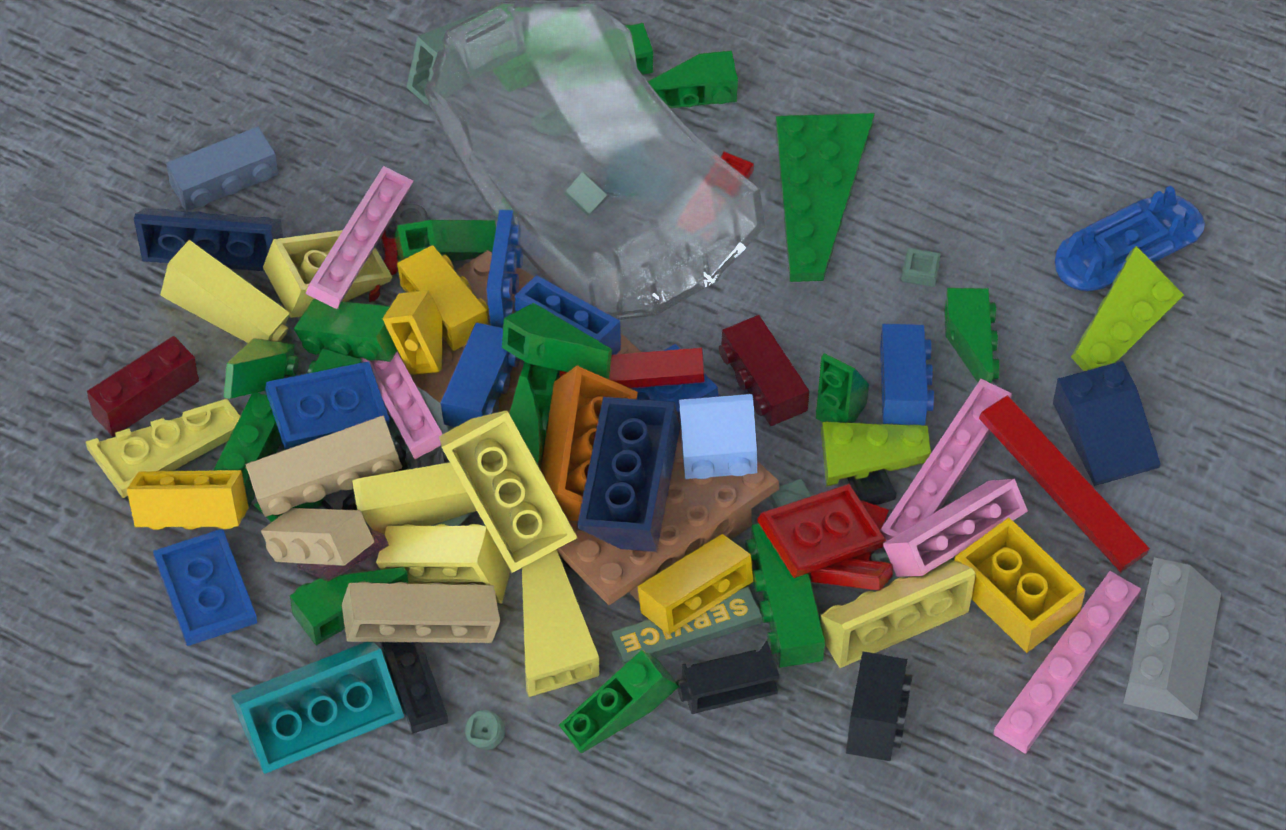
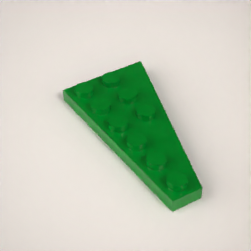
(817, 175)

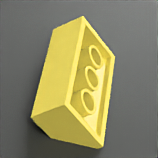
(507, 488)
(897, 611)

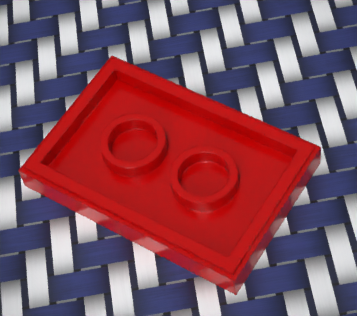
(821, 530)

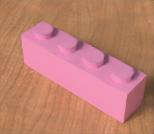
(954, 527)

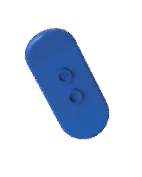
(1154, 225)

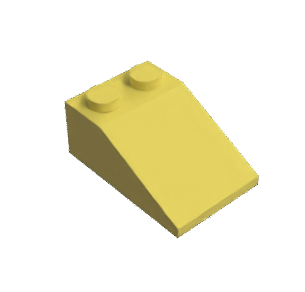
(296, 260)

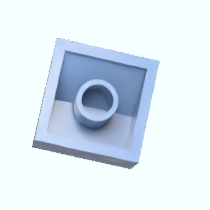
(718, 436)

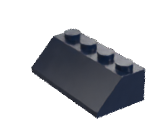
(229, 238)
(630, 472)

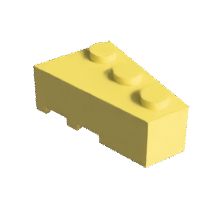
(446, 555)

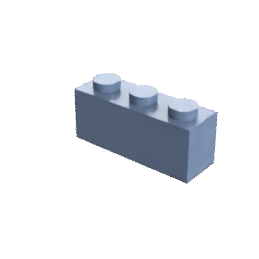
(222, 169)

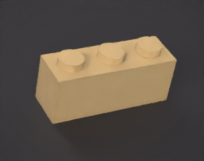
(317, 536)

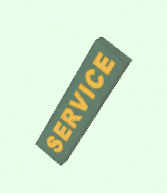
(725, 618)

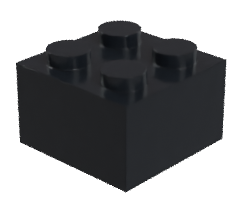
(879, 706)

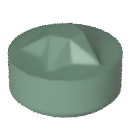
(485, 730)

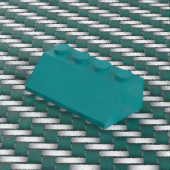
(318, 706)

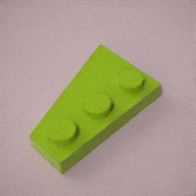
(864, 448)

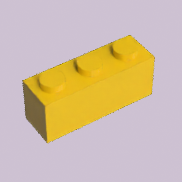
(450, 293)
(188, 499)
(695, 584)

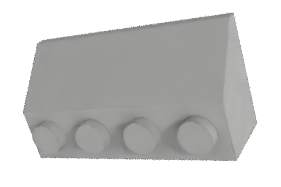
(1173, 640)

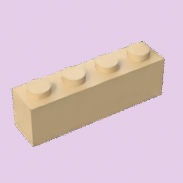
(323, 466)
(420, 613)

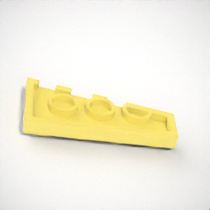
(164, 444)

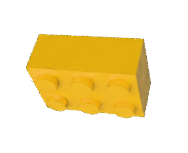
(1021, 585)

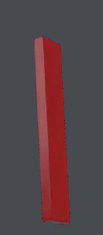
(1064, 483)

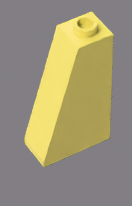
(221, 296)
(412, 497)
(555, 633)

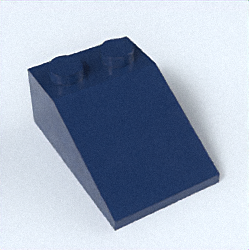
(1106, 423)

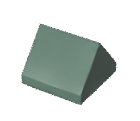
(586, 194)

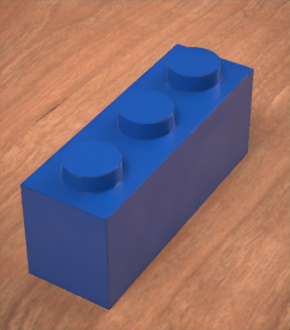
(572, 310)
(905, 374)
(478, 377)

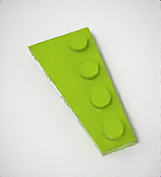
(1128, 311)

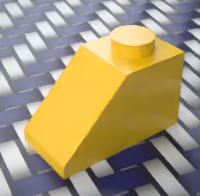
(416, 331)

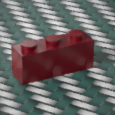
(764, 370)
(143, 386)

